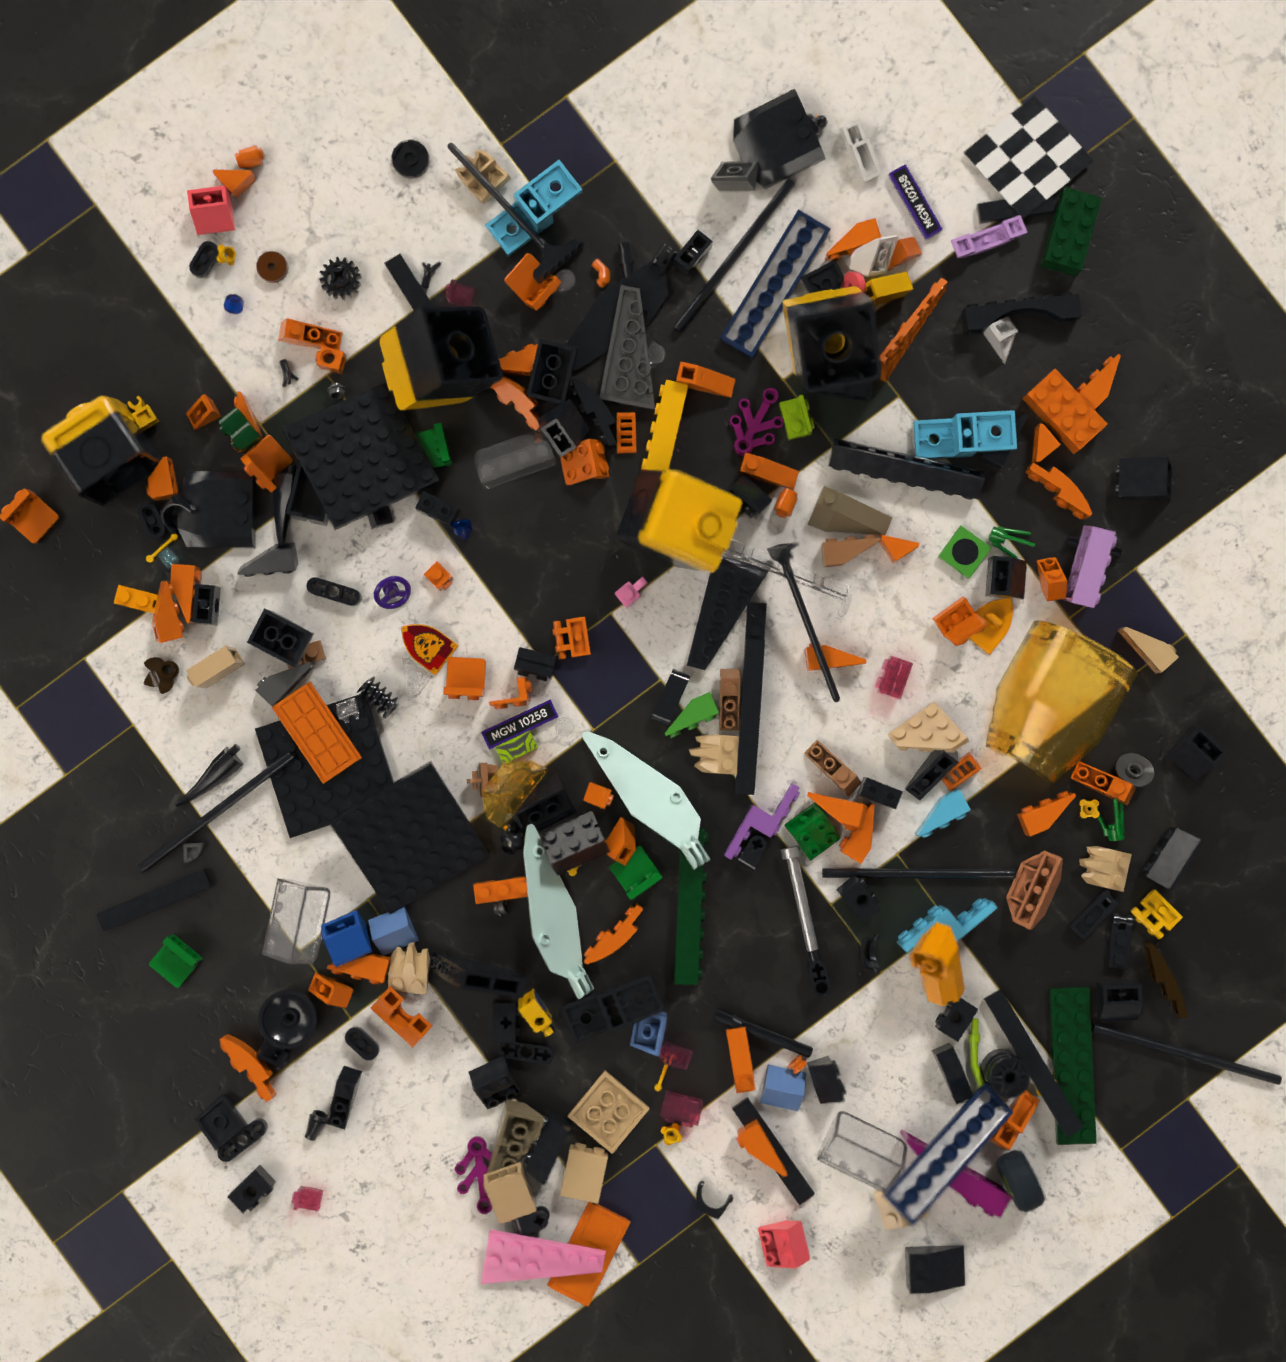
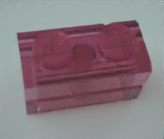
(894, 677)
(681, 1108)

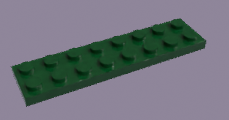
(1073, 1058)

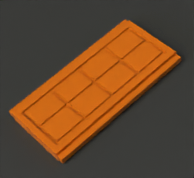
(316, 732)
(598, 1230)

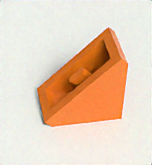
(235, 180)
(904, 251)
(202, 412)
(1043, 443)
(896, 547)

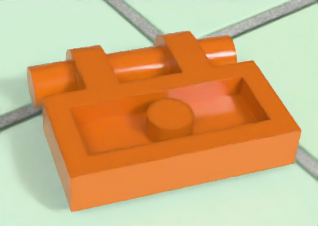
(577, 635)

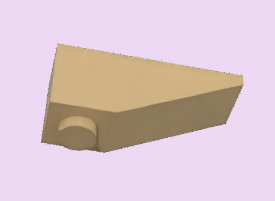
(1153, 651)

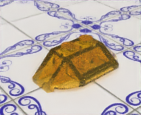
(509, 789)

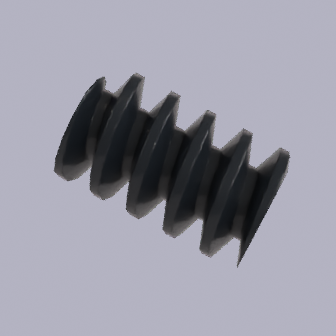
(378, 697)

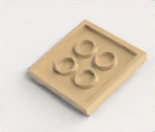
(608, 1111)

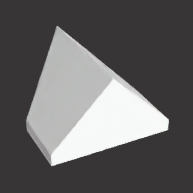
(1001, 336)

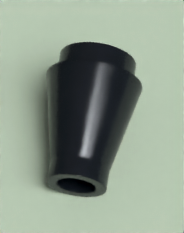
(316, 1123)

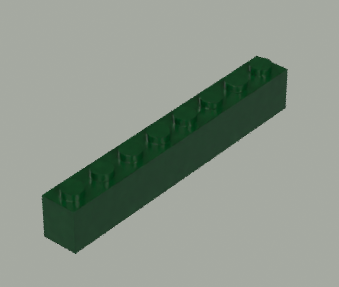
(689, 919)

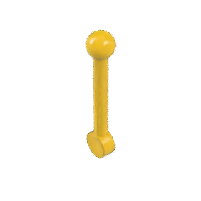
(150, 558)
(658, 1087)

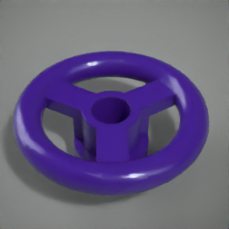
(391, 590)

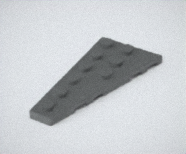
(627, 364)

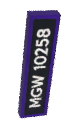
(915, 202)
(519, 724)

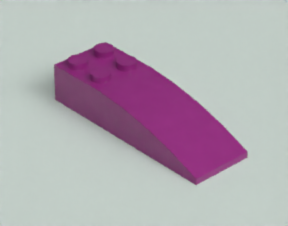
(971, 1185)

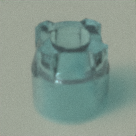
(168, 558)

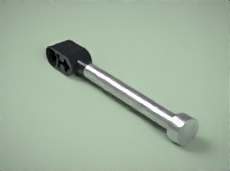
(792, 855)

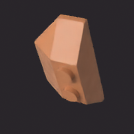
(1034, 888)

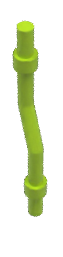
(974, 1039)

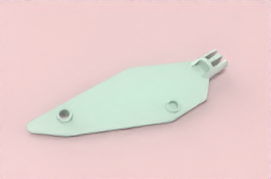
(650, 797)
(553, 916)

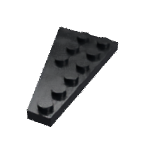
(724, 601)

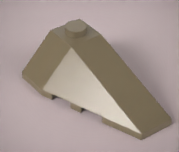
(844, 514)
(515, 1134)

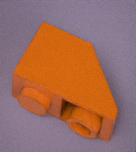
(1052, 579)
(598, 795)
(622, 841)

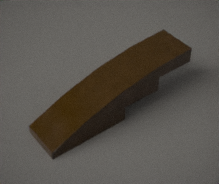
(1162, 974)

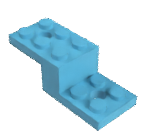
(536, 205)
(965, 434)
(940, 914)

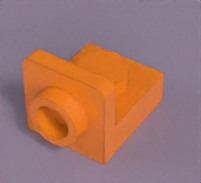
(439, 576)

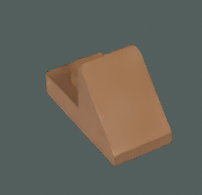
(312, 654)

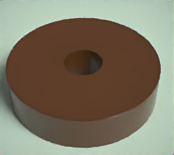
(272, 258)

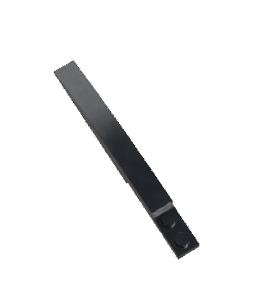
(751, 698)

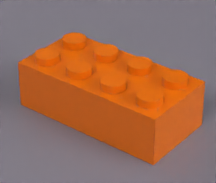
(1064, 411)

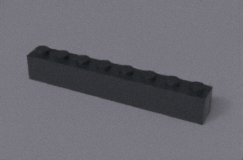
(906, 469)

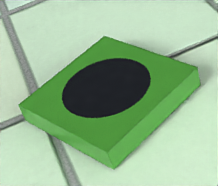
(964, 552)

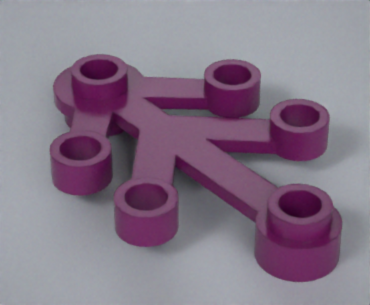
(755, 426)
(478, 1171)

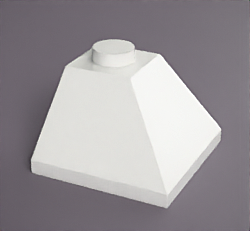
(874, 256)

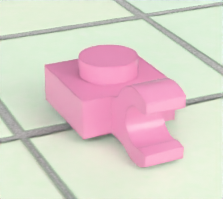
(629, 593)

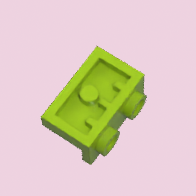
(796, 417)

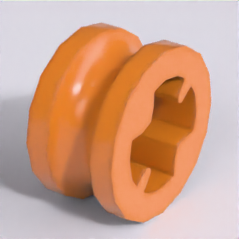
(797, 1064)

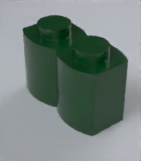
(240, 430)

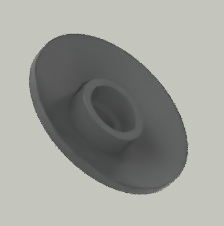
(1136, 764)

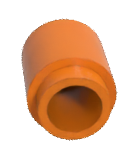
(250, 157)
(785, 503)

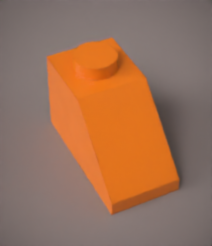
(162, 481)
(330, 990)

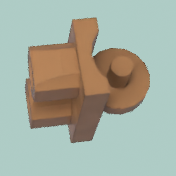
(484, 771)

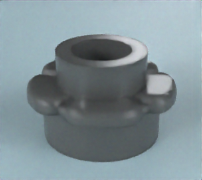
(336, 391)
(501, 907)

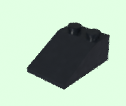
(280, 637)
(934, 1268)

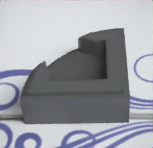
(192, 851)

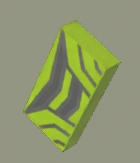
(516, 747)

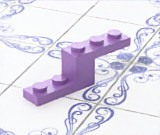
(762, 821)

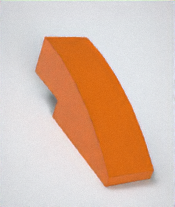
(1023, 1109)

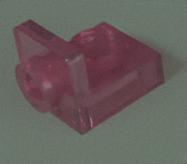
(459, 294)
(675, 1055)
(307, 1198)

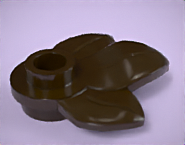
(158, 674)

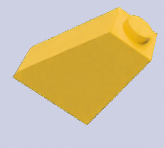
(888, 288)

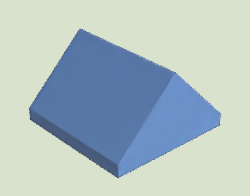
(392, 931)
(649, 1034)
(783, 1088)

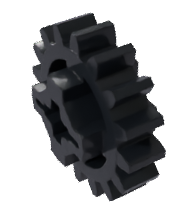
(343, 272)

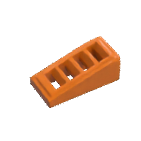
(626, 416)
(970, 772)

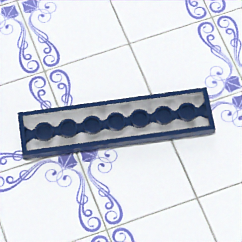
(775, 283)
(947, 1154)

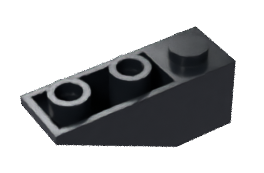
(275, 559)
(344, 1097)

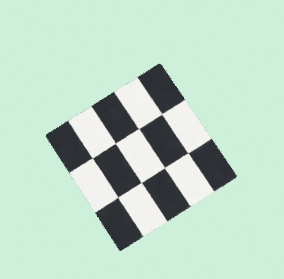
(1028, 156)

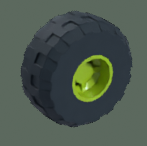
(1020, 1181)

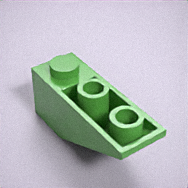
(696, 711)

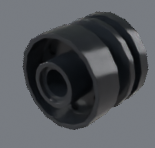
(1005, 1073)

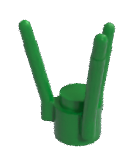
(1000, 534)
(1115, 831)

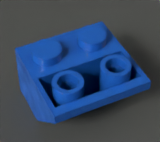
(346, 938)

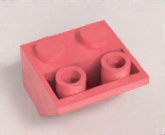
(211, 210)
(784, 1244)

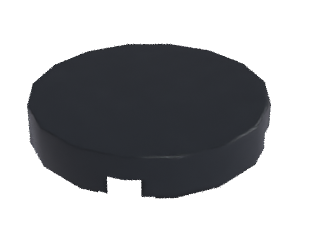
(410, 159)

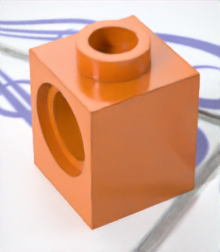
(339, 359)

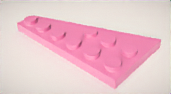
(525, 1257)

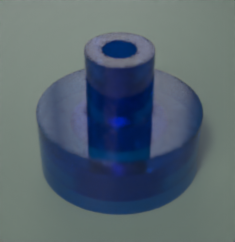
(233, 304)
(462, 528)

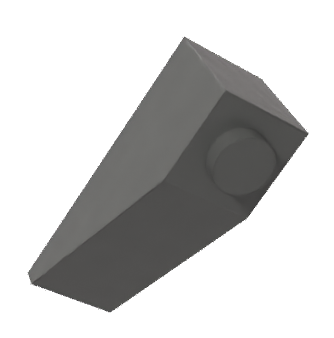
(281, 684)

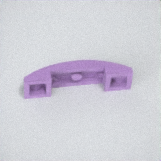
(989, 238)

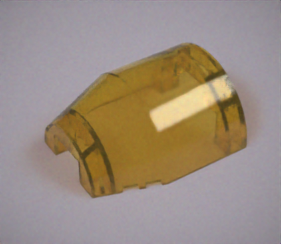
(1057, 699)

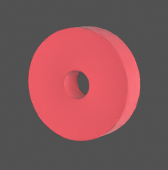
(854, 279)

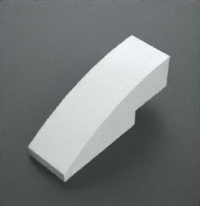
(860, 150)

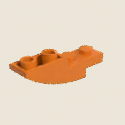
(511, 392)
(1067, 492)
(608, 941)
(244, 1058)

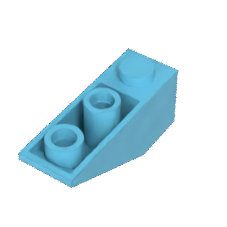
(945, 809)

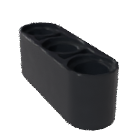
(670, 697)

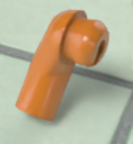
(604, 273)

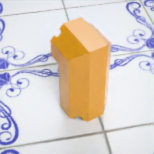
(939, 965)

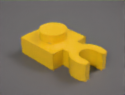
(143, 414)

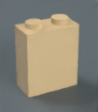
(214, 667)
(584, 1173)
(510, 1193)

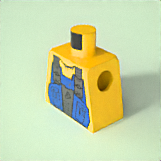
(536, 1013)

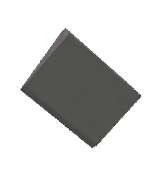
(736, 176)

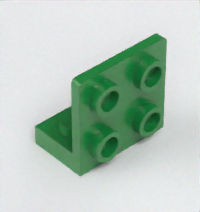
(435, 446)
(812, 831)
(637, 874)
(175, 960)

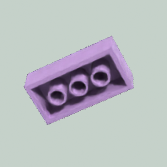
(1089, 566)

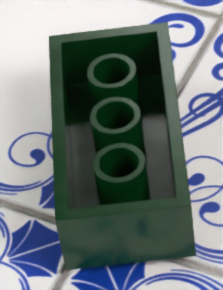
(1071, 231)

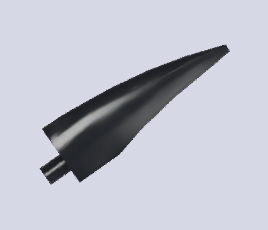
(281, 498)
(219, 770)

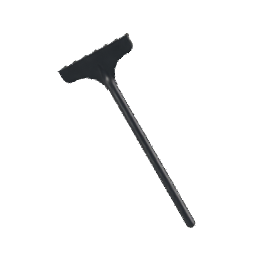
(552, 256)
(783, 555)

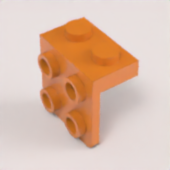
(526, 287)
(266, 460)
(585, 462)
(29, 515)
(959, 622)
(465, 678)
(524, 687)

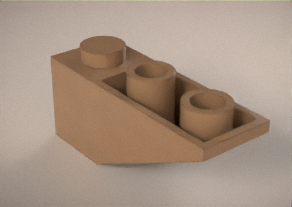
(840, 552)
(729, 699)
(833, 768)

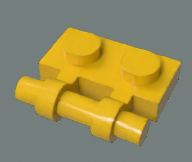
(1161, 910)

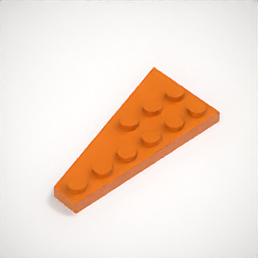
(908, 331)

